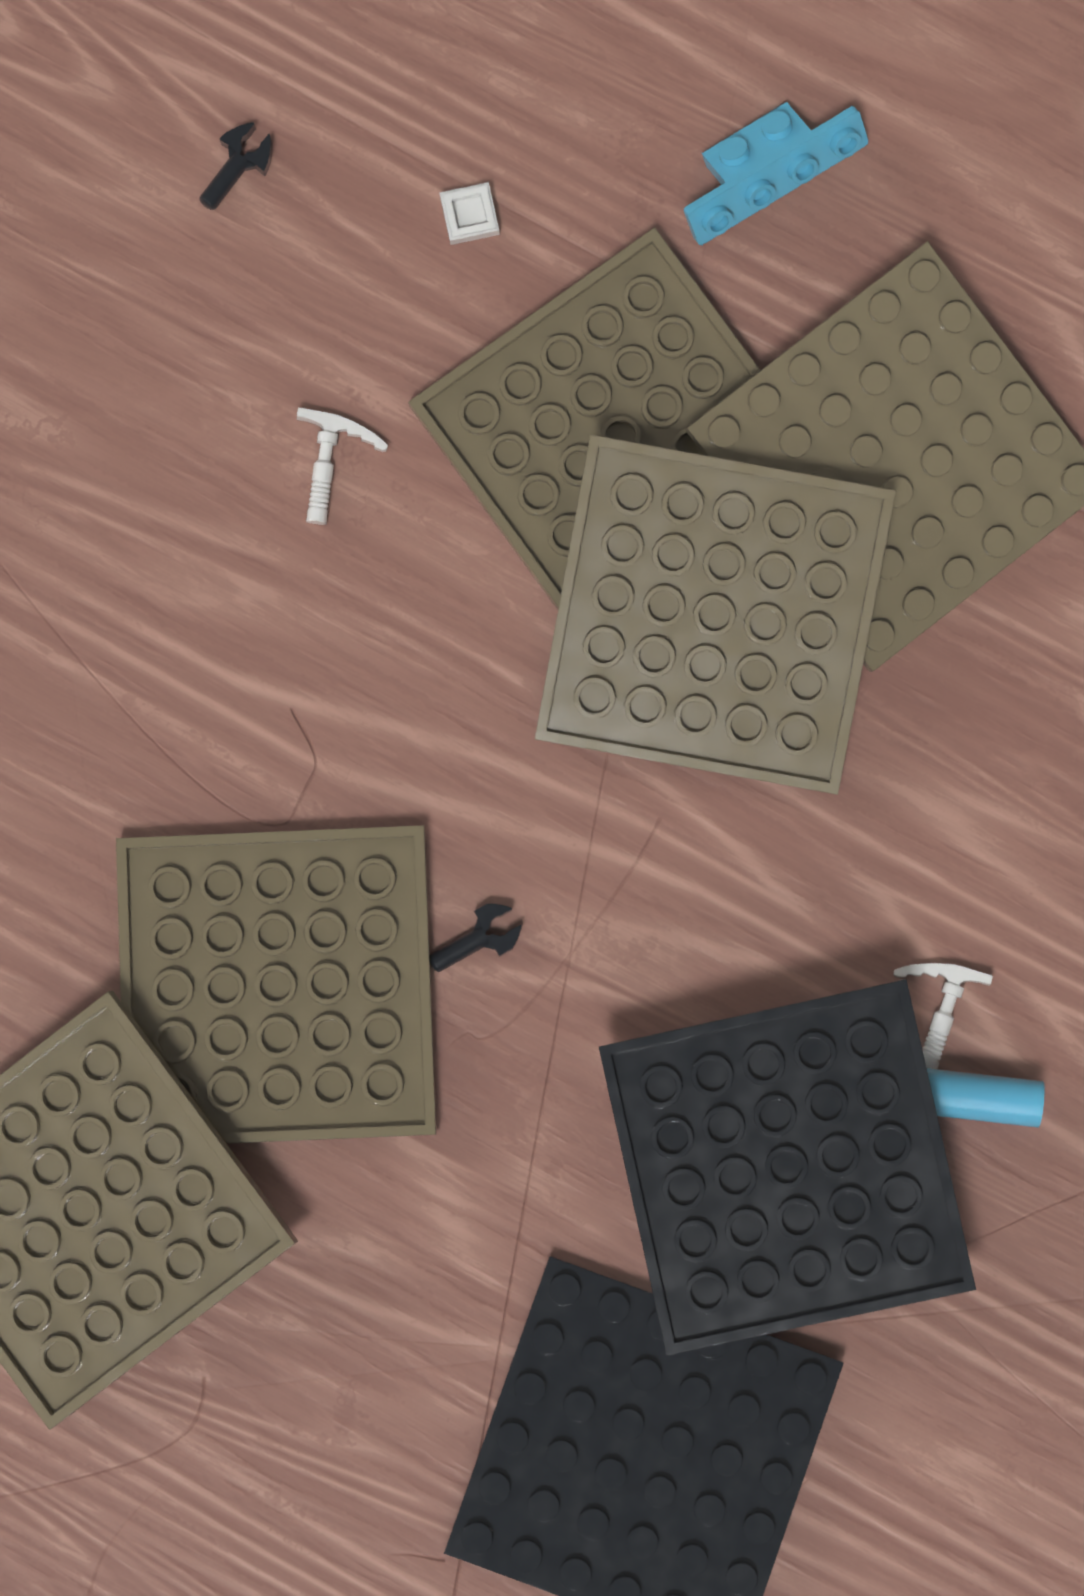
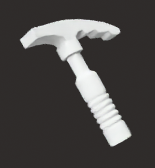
(323, 467)
(943, 1018)

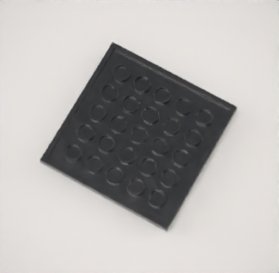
(787, 1167)
(637, 1462)

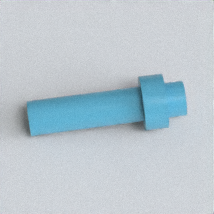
(987, 1097)

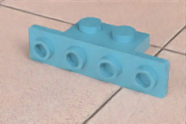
(767, 163)

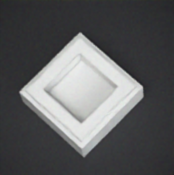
(469, 213)

